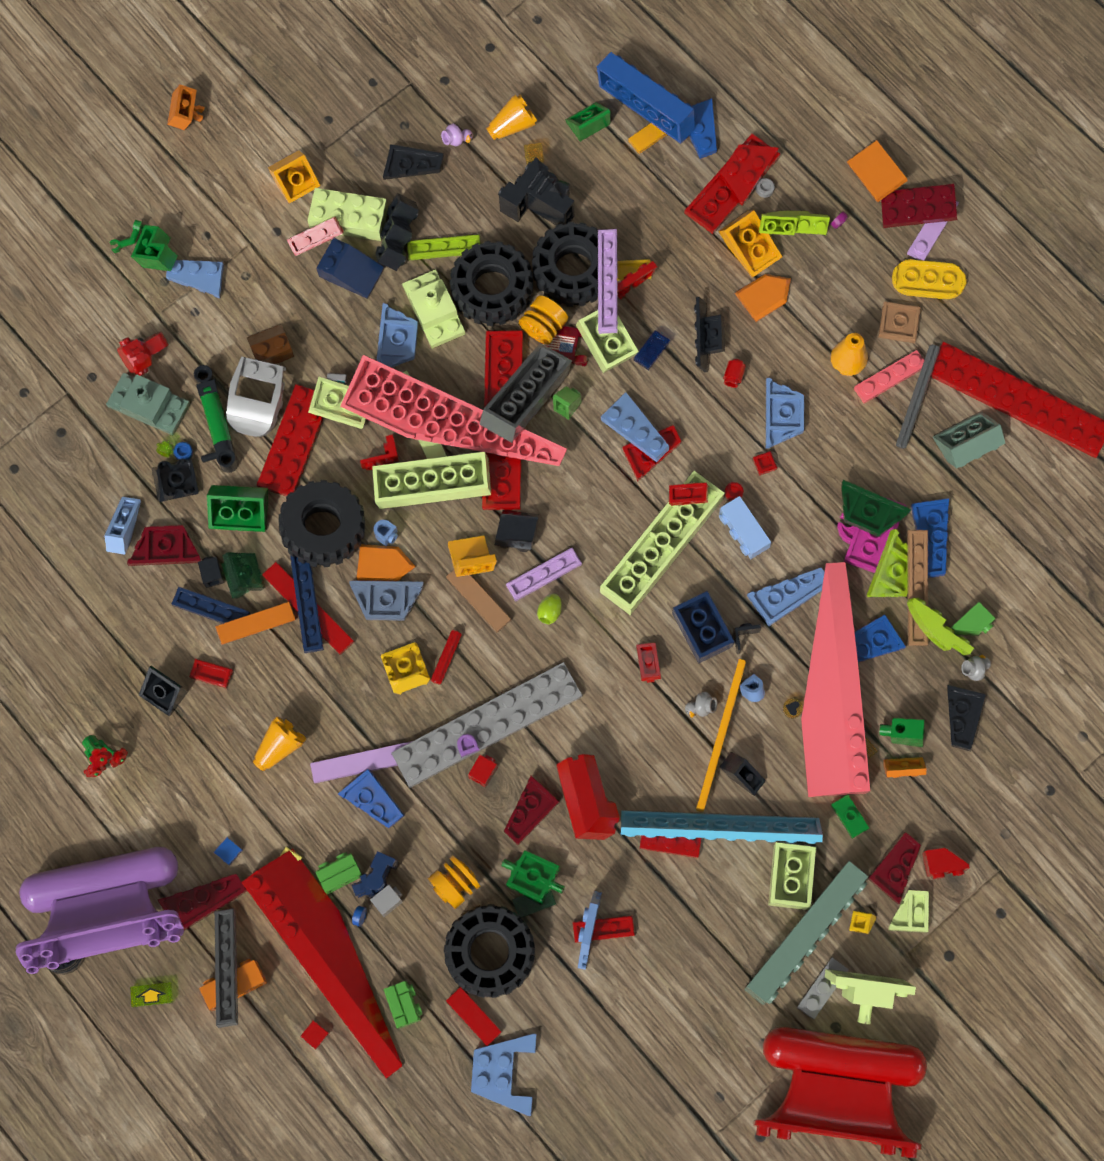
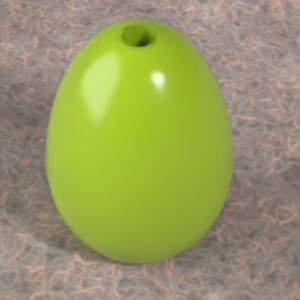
(549, 609)

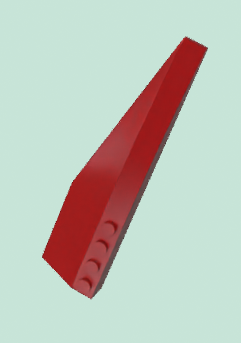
(323, 947)

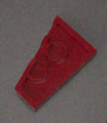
(530, 811)
(894, 869)

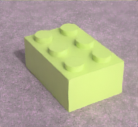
(607, 348)
(792, 876)

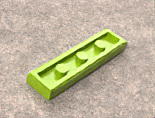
(440, 247)

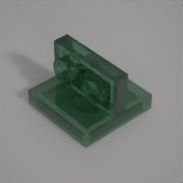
(242, 573)

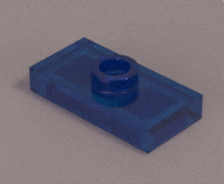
(651, 350)

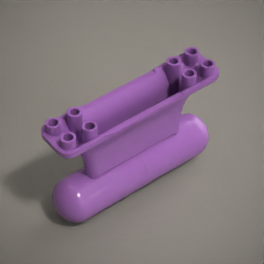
(99, 908)

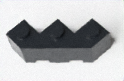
(396, 232)

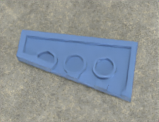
(781, 599)

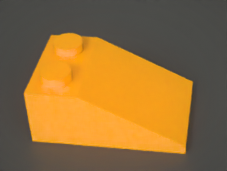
(751, 248)

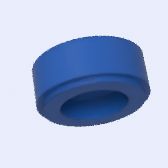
(183, 451)
(359, 916)

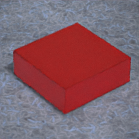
(764, 463)
(314, 1035)

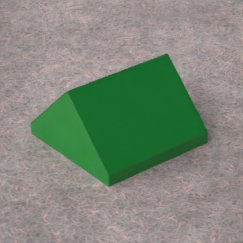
(589, 121)

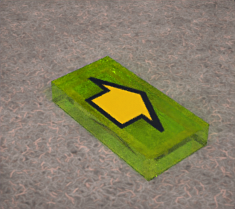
(151, 994)

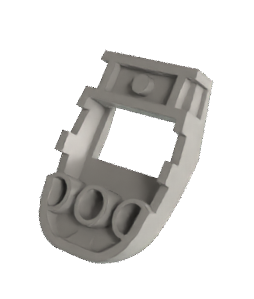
(250, 415)

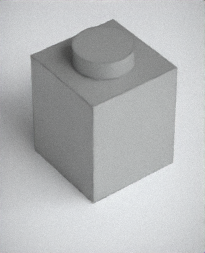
(387, 900)

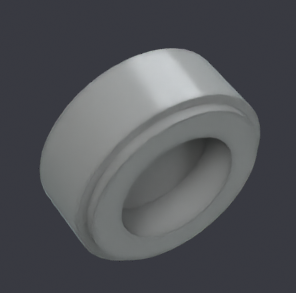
(765, 187)

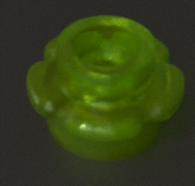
(164, 449)

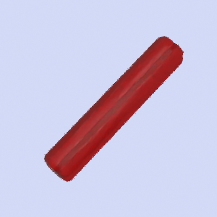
(446, 657)

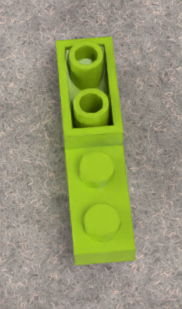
(793, 222)
(931, 624)

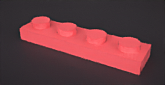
(889, 377)

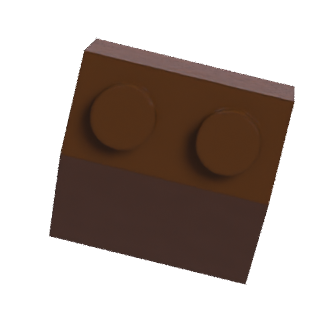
(271, 345)

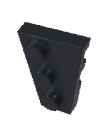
(411, 162)
(964, 716)

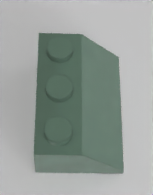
(970, 439)

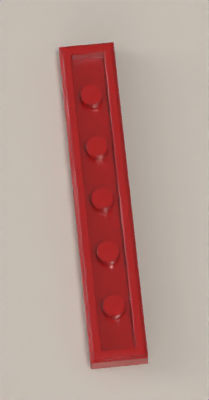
(329, 628)

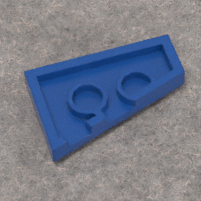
(704, 135)
(373, 799)

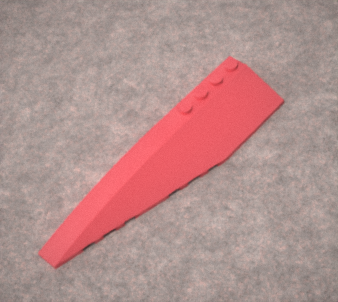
(434, 415)
(832, 701)

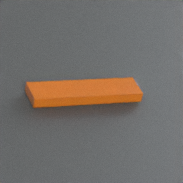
(255, 623)

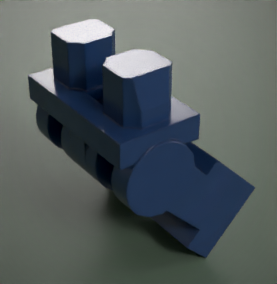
(377, 879)

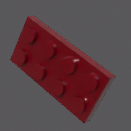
(919, 206)

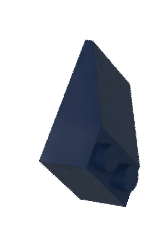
(349, 268)

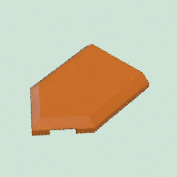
(764, 295)
(382, 563)

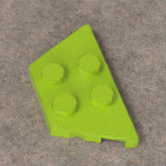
(891, 572)

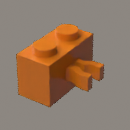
(183, 108)

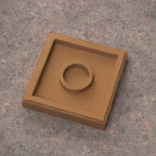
(899, 322)

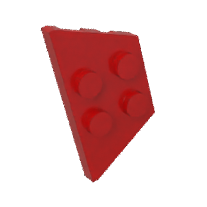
(746, 169)

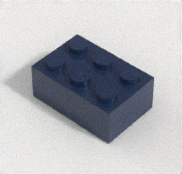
(702, 627)

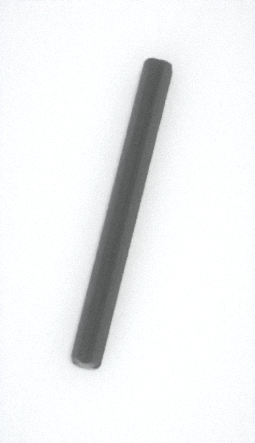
(917, 396)

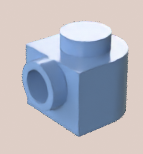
(385, 532)
(752, 689)

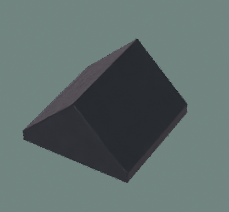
(161, 691)

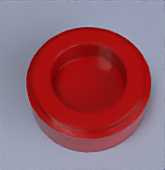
(733, 491)

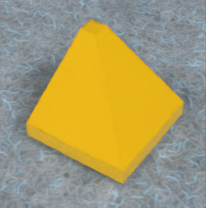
(862, 922)

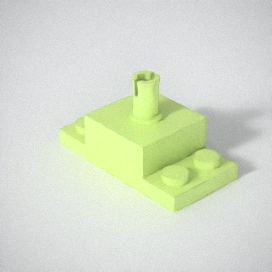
(434, 308)
(869, 990)

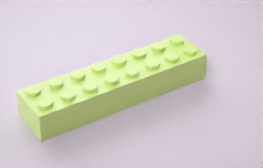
(658, 548)

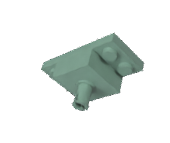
(148, 403)

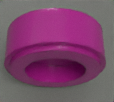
(839, 220)

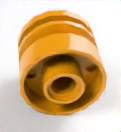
(543, 320)
(451, 884)

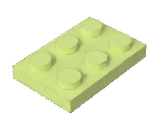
(327, 402)

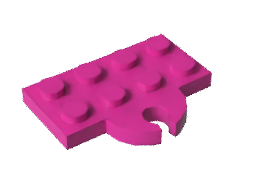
(864, 547)

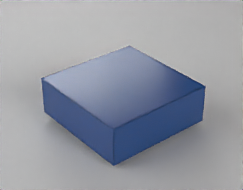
(228, 851)

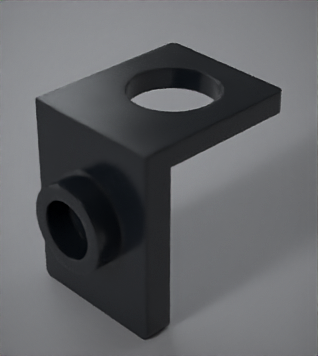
(744, 629)

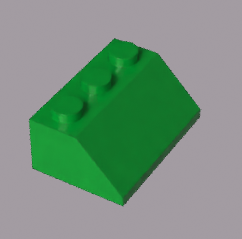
(237, 508)

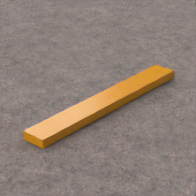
(720, 736)

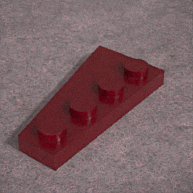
(203, 900)

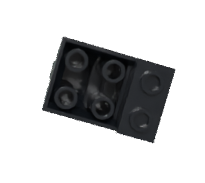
(540, 193)

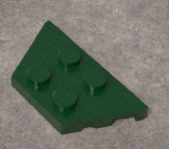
(870, 510)

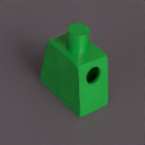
(912, 735)

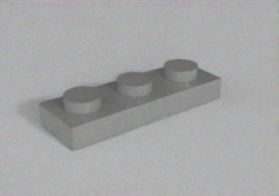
(820, 991)

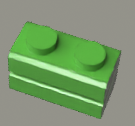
(338, 873)
(402, 1004)

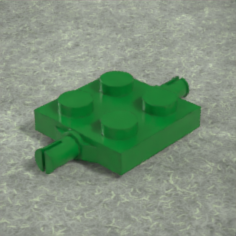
(533, 876)

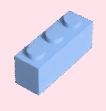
(744, 528)

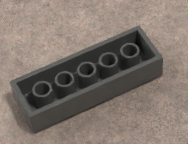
(525, 392)

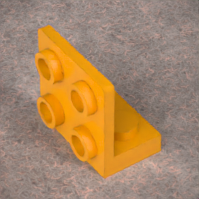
(471, 556)

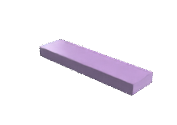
(543, 574)

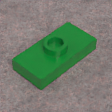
(850, 816)

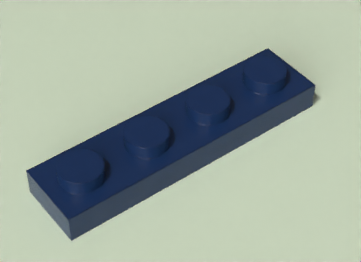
(207, 606)

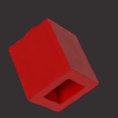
(483, 770)

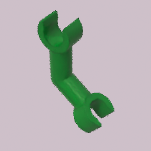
(137, 229)

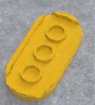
(928, 279)

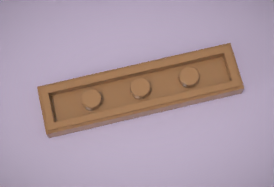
(479, 600)

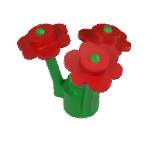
(99, 753)

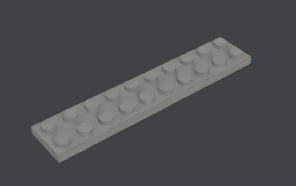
(487, 724)

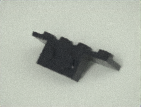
(709, 334)

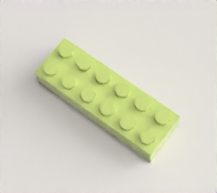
(431, 480)

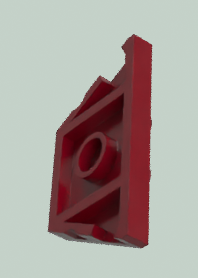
(164, 546)

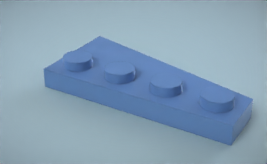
(633, 425)

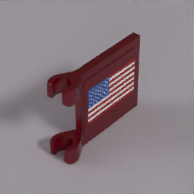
(566, 345)

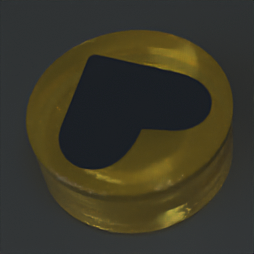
(792, 708)

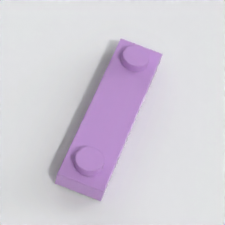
(926, 239)

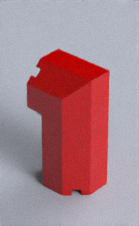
(588, 808)

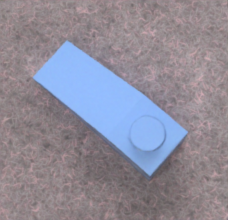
(122, 525)

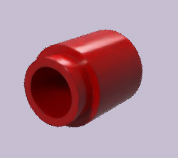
(734, 373)

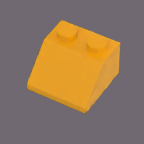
(294, 176)

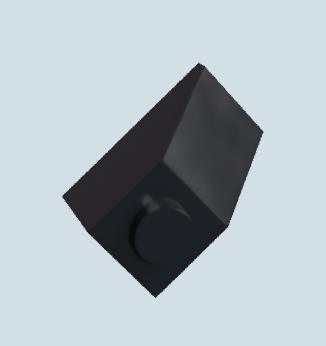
(742, 773)

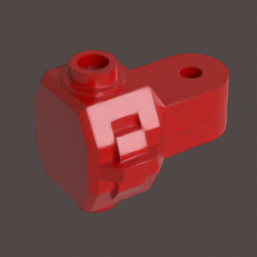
(138, 354)

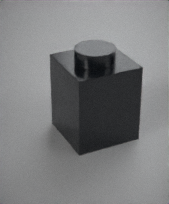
(211, 571)

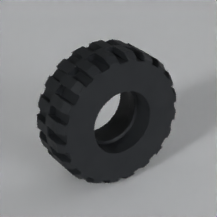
(553, 246)
(485, 259)
(321, 498)
(458, 951)

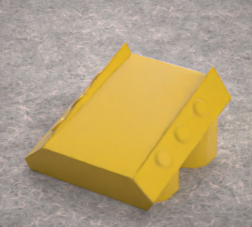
(405, 668)

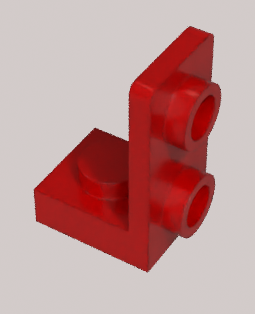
(389, 458)

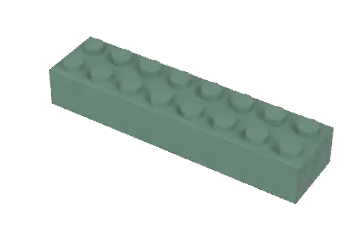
(807, 931)

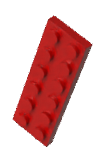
(716, 200)
(291, 444)

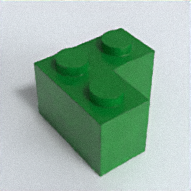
(153, 249)

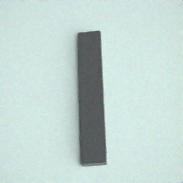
(226, 968)

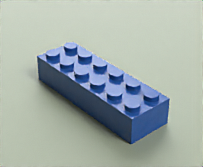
(646, 97)

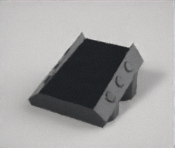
(174, 480)
(517, 530)

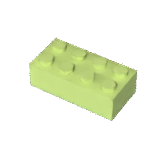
(357, 214)

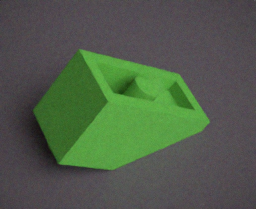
(566, 402)
(974, 622)

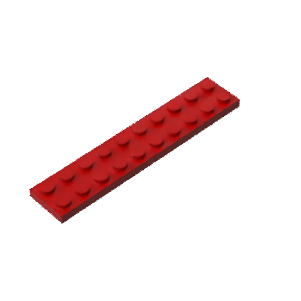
(502, 360)
(1019, 399)

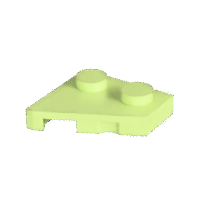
(912, 913)

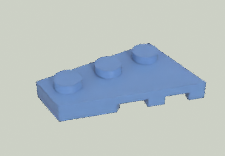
(201, 275)

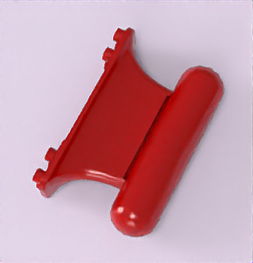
(840, 1087)

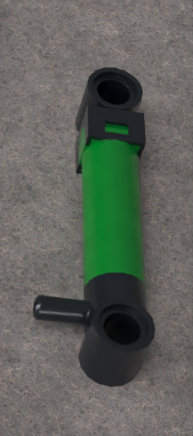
(216, 420)

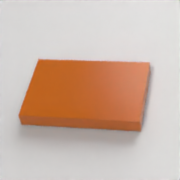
(877, 171)

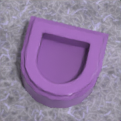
(467, 745)

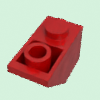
(942, 862)

